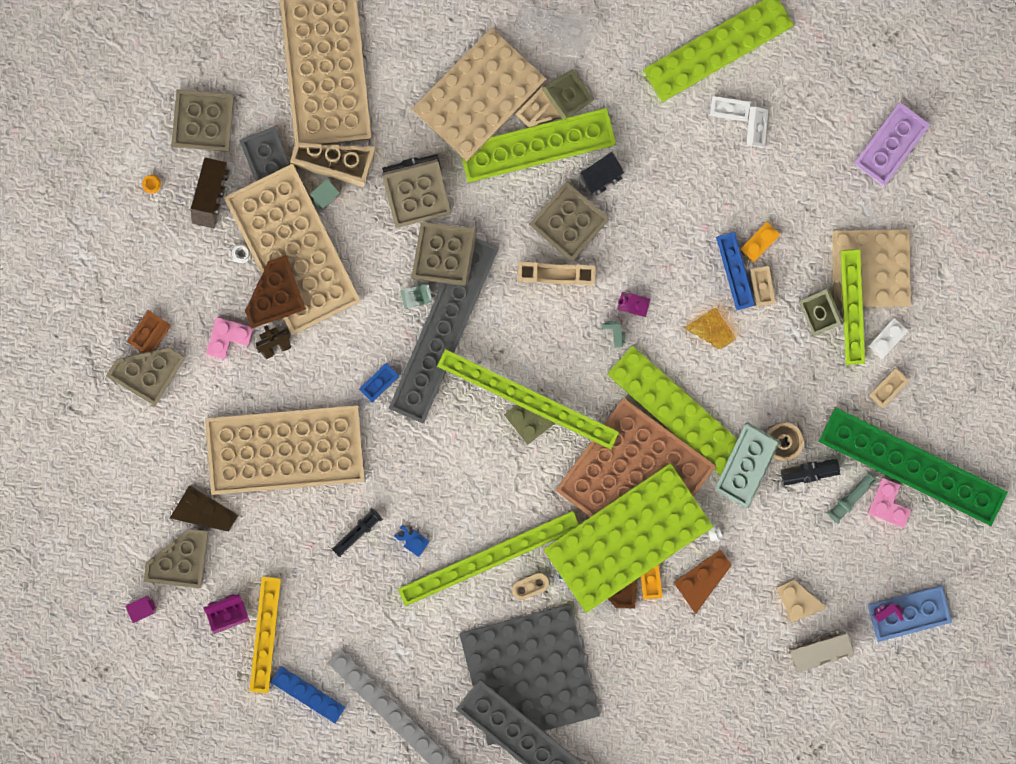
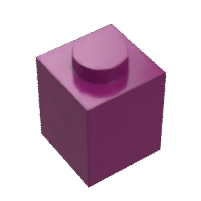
(141, 608)

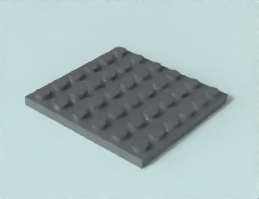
(534, 666)

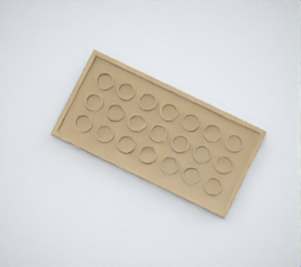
(325, 71)
(282, 221)
(284, 450)

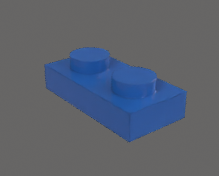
(379, 382)

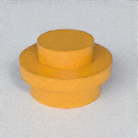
(151, 184)

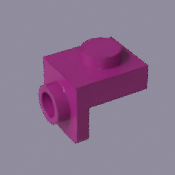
(633, 304)
(884, 611)

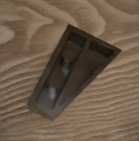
(209, 192)

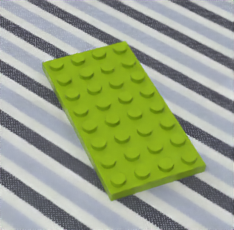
(628, 538)

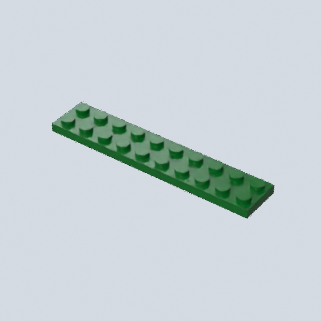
(912, 466)

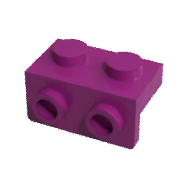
(226, 613)

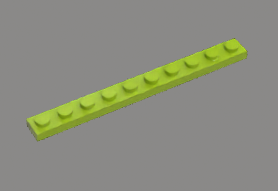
(528, 399)
(487, 559)

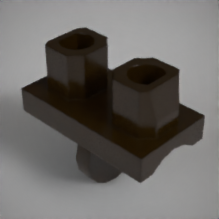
(271, 339)

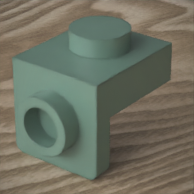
(416, 296)
(618, 336)

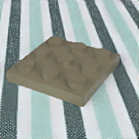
(202, 120)
(416, 193)
(569, 221)
(444, 254)

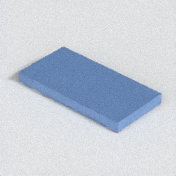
(921, 612)

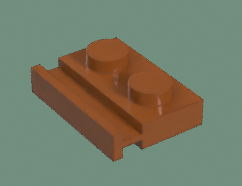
(148, 332)

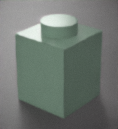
(324, 195)

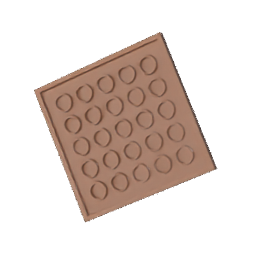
(637, 454)

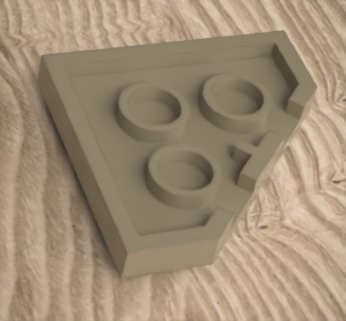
(147, 372)
(180, 561)

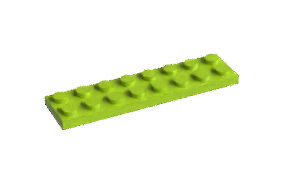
(717, 48)
(541, 145)
(673, 408)

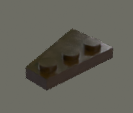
(203, 511)

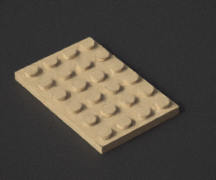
(479, 94)

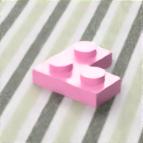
(223, 333)
(884, 506)

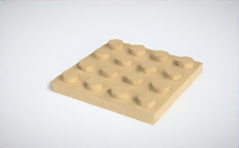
(883, 266)

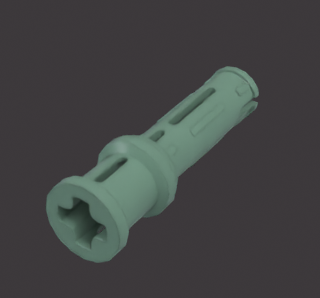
(845, 504)

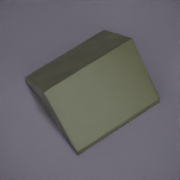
(821, 312)

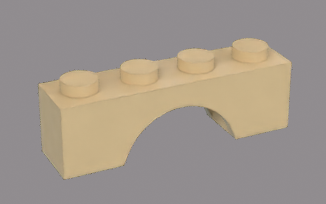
(556, 274)

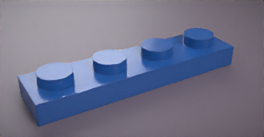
(735, 271)
(308, 694)

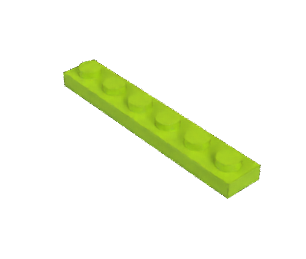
(852, 306)

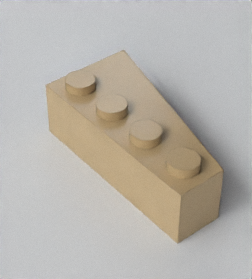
(338, 162)

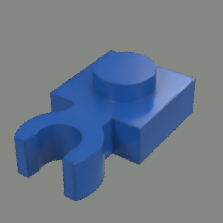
(415, 542)

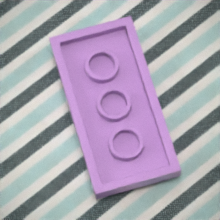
(891, 144)

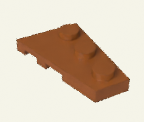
(702, 580)

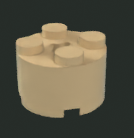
(793, 437)

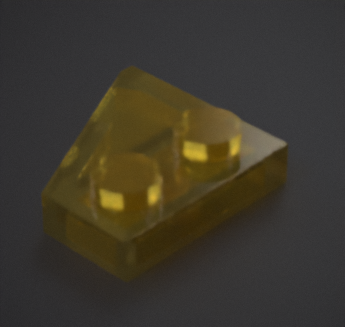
(712, 329)

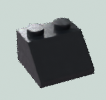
(601, 174)

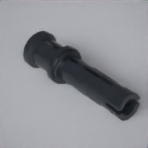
(363, 525)

